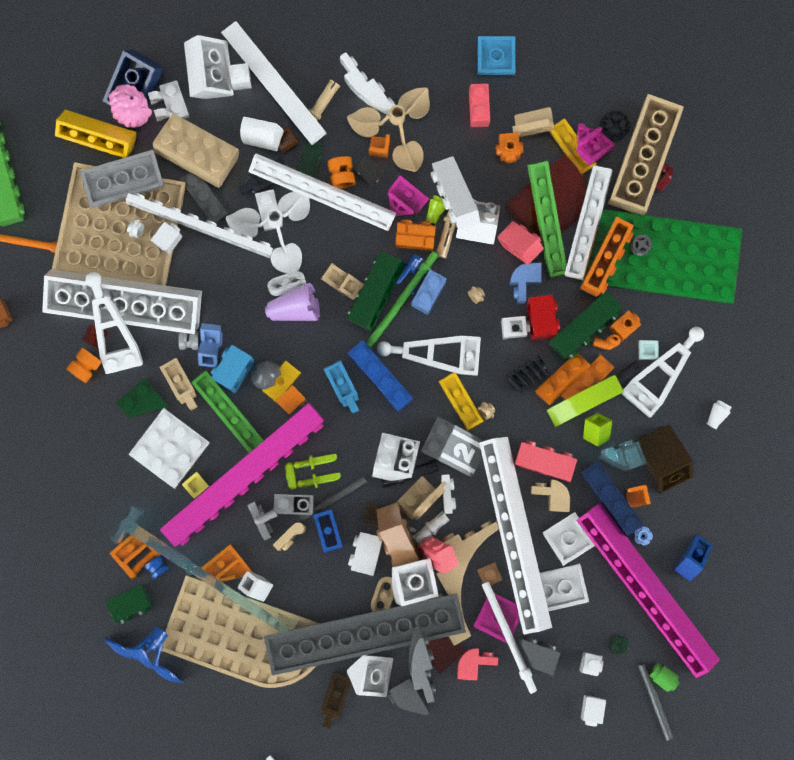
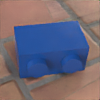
(327, 530)

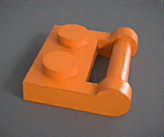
(128, 551)

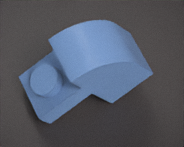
(524, 276)
(210, 345)

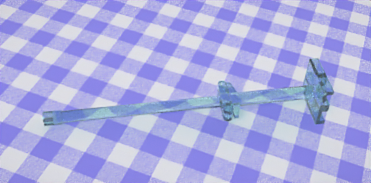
(129, 526)

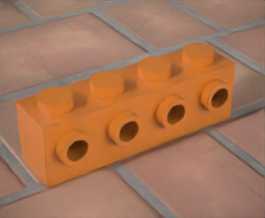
(606, 257)

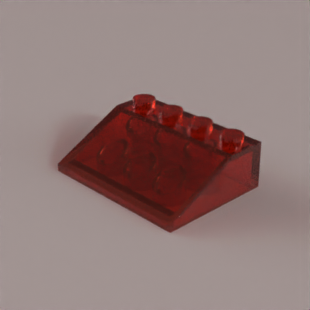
(569, 196)

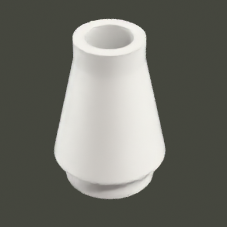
(718, 414)

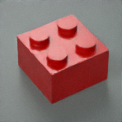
(542, 317)

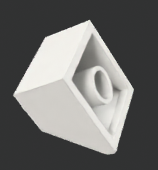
(414, 582)

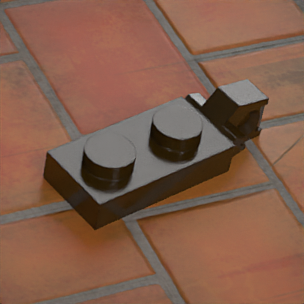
(335, 698)

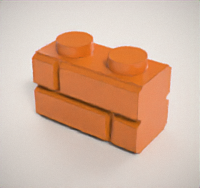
(415, 235)

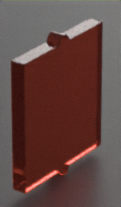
(444, 652)

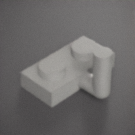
(260, 519)

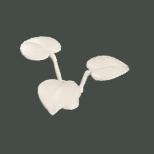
(246, 221)

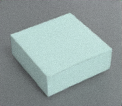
(648, 350)

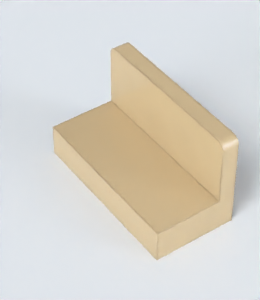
(533, 122)

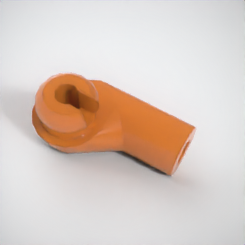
(608, 343)

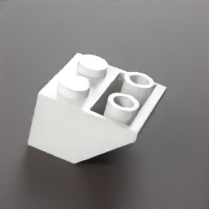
(486, 228)
(395, 458)

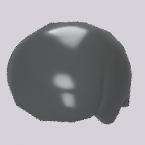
(264, 374)

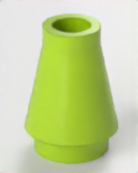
(435, 209)

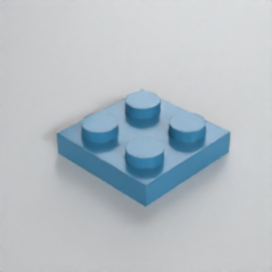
(496, 55)

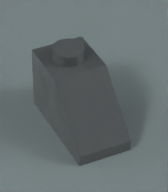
(407, 697)

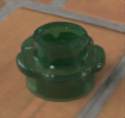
(624, 644)

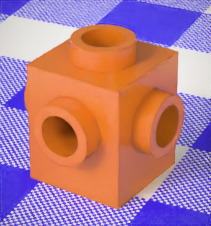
(509, 147)

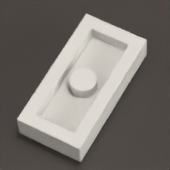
(266, 201)
(448, 502)

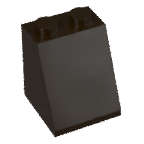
(666, 458)

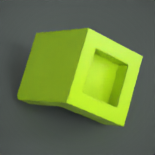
(597, 429)

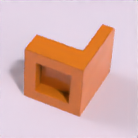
(379, 146)
(291, 400)
(637, 496)

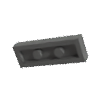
(204, 198)

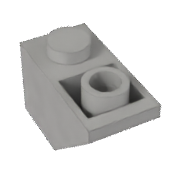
(293, 504)

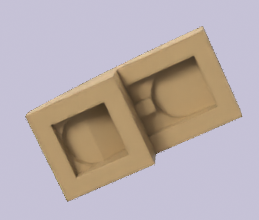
(342, 281)

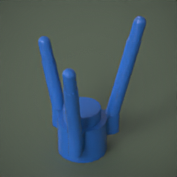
(411, 266)

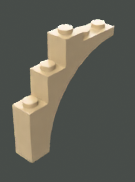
(463, 551)

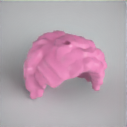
(128, 111)

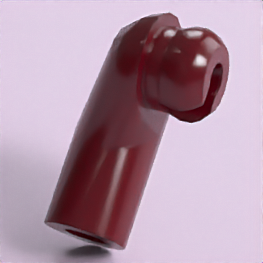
(666, 178)

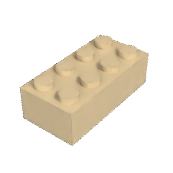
(195, 150)

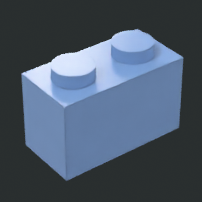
(428, 292)

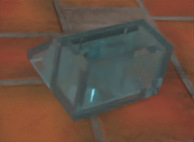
(625, 458)

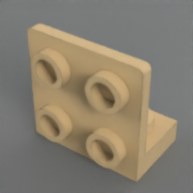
(420, 497)

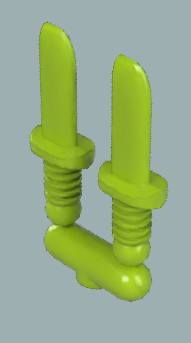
(290, 474)

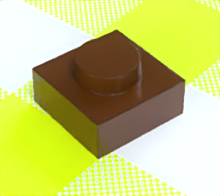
(287, 140)

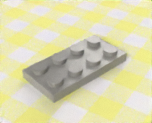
(118, 178)

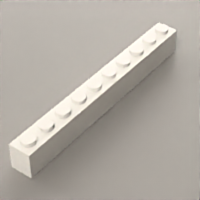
(515, 535)

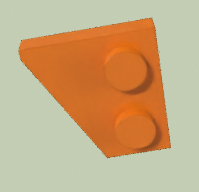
(227, 565)

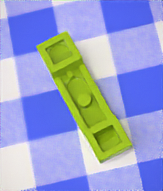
(585, 400)

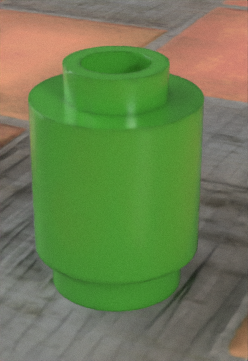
(664, 677)

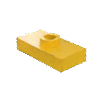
(283, 383)

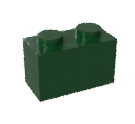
(129, 603)

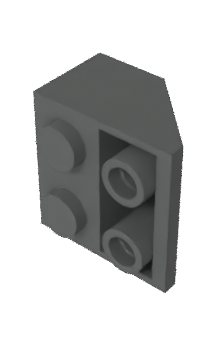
(540, 657)

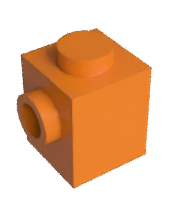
(625, 325)

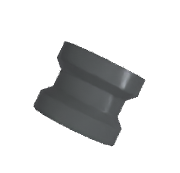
(643, 242)

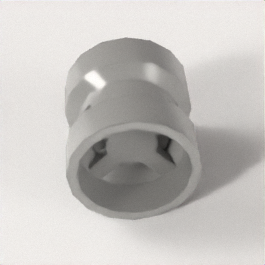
(189, 340)

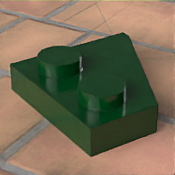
(141, 400)

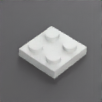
(568, 539)

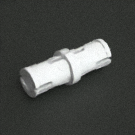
(431, 527)

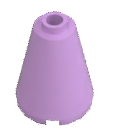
(295, 305)

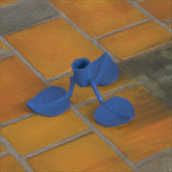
(154, 642)

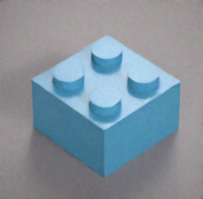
(232, 368)

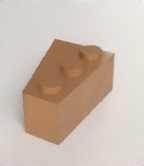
(396, 536)

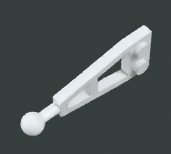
(468, 355)
(118, 359)
(642, 397)

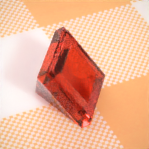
(91, 337)

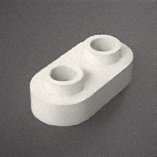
(285, 283)

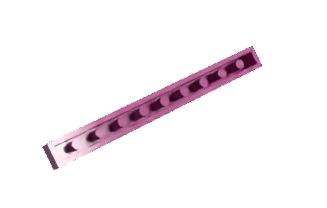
(242, 474)
(648, 590)

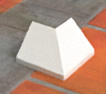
(371, 675)

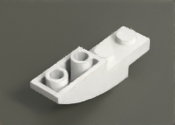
(368, 91)

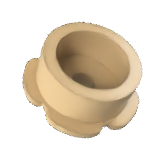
(476, 294)
(486, 410)

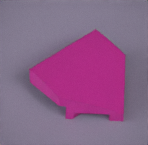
(592, 144)
(406, 198)

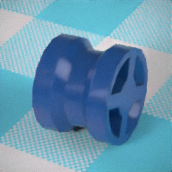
(156, 567)

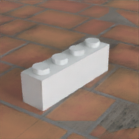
(455, 193)

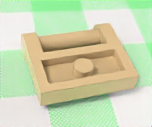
(285, 540)

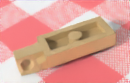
(179, 383)

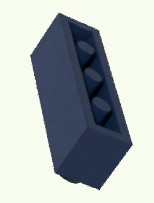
(611, 498)

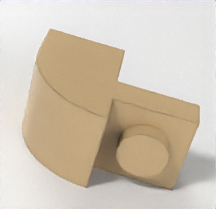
(558, 495)

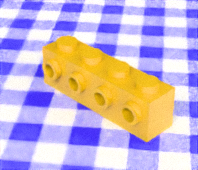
(95, 134)

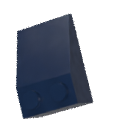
(135, 71)

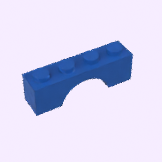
(380, 376)

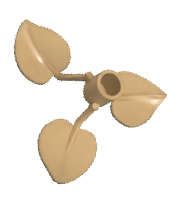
(416, 105)

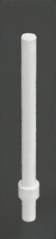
(525, 673)

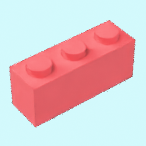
(545, 461)

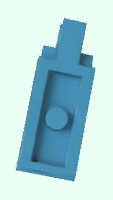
(342, 385)

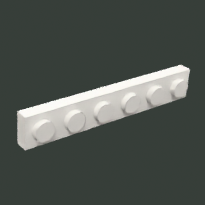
(588, 222)

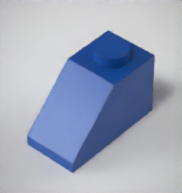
(693, 558)

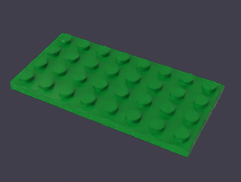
(683, 260)

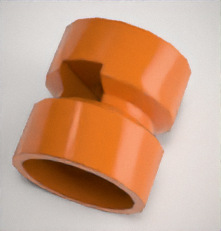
(341, 172)
(84, 365)

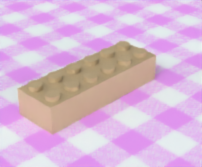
(645, 155)

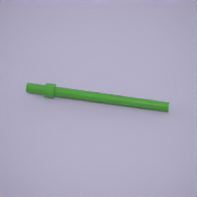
(423, 269)

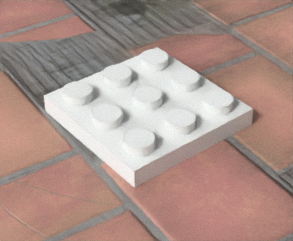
(169, 448)

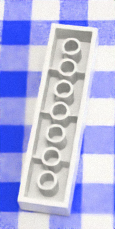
(135, 301)

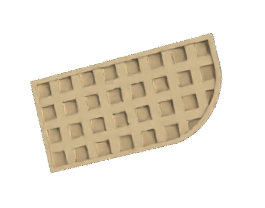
(226, 636)

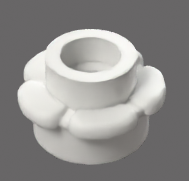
(135, 229)

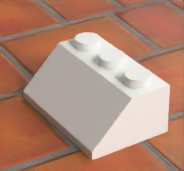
(208, 67)

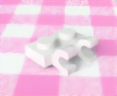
(173, 100)

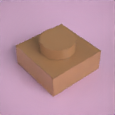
(490, 574)

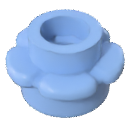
(648, 536)

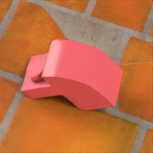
(468, 663)

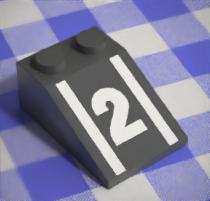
(453, 447)

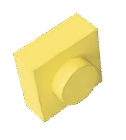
(195, 485)

